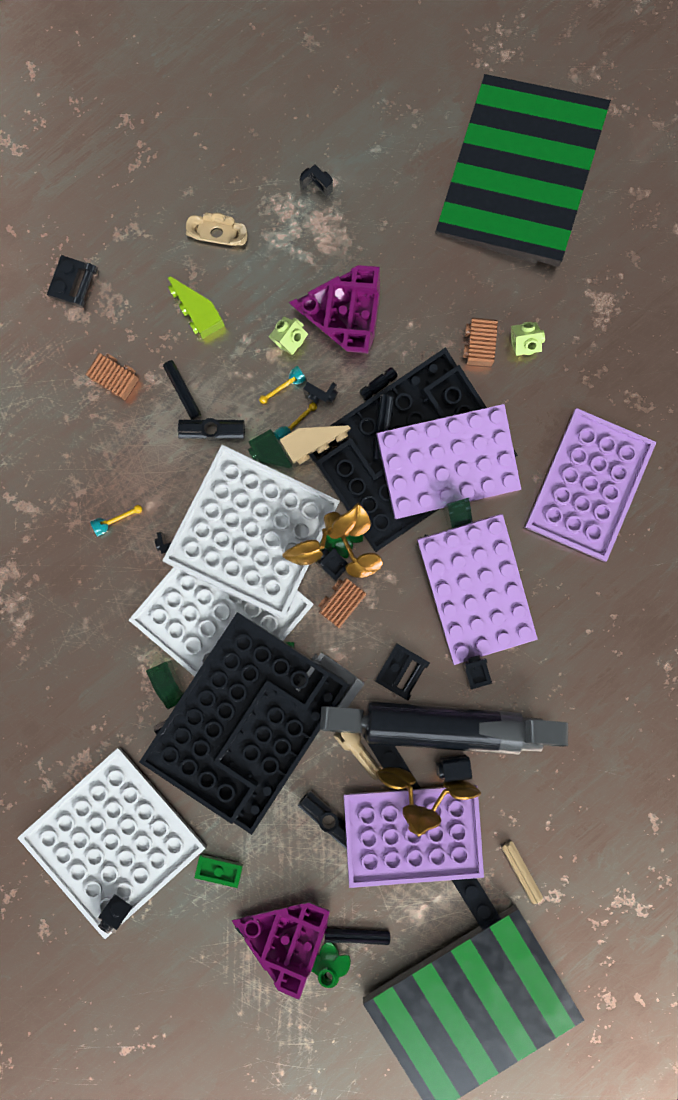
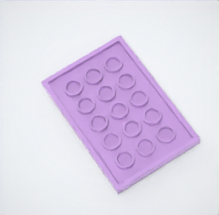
(448, 461)
(590, 485)
(477, 588)
(389, 854)

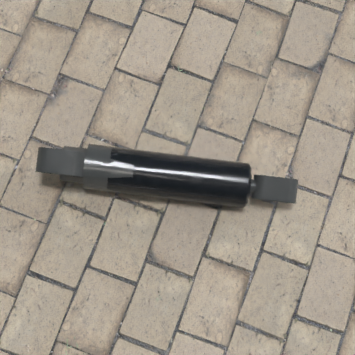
(446, 727)

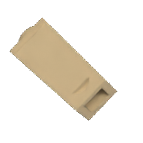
(305, 441)

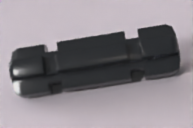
(378, 383)

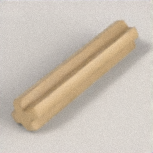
(522, 872)

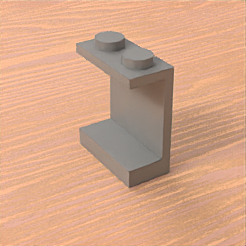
(355, 683)

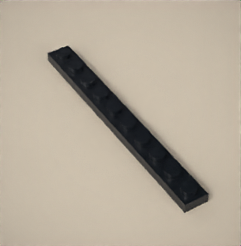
(469, 889)

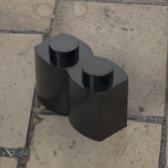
(454, 768)

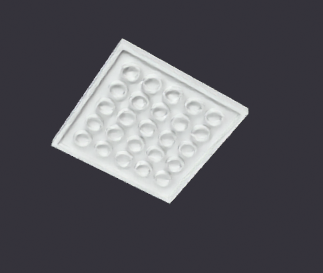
(242, 528)
(191, 616)
(112, 839)

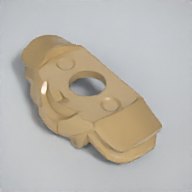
(201, 227)

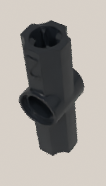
(225, 429)
(317, 810)

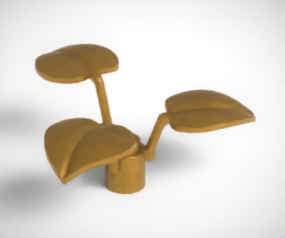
(351, 523)
(418, 817)

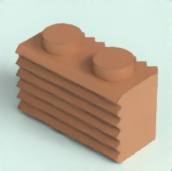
(481, 342)
(112, 376)
(342, 602)

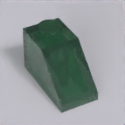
(269, 451)
(458, 513)
(166, 683)

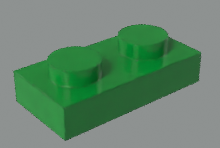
(218, 871)

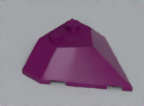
(345, 308)
(286, 943)

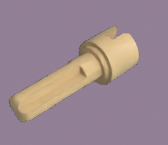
(352, 742)

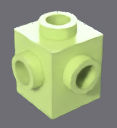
(288, 334)
(527, 338)

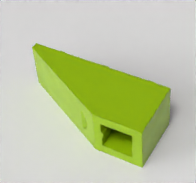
(200, 309)

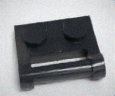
(65, 280)
(395, 668)

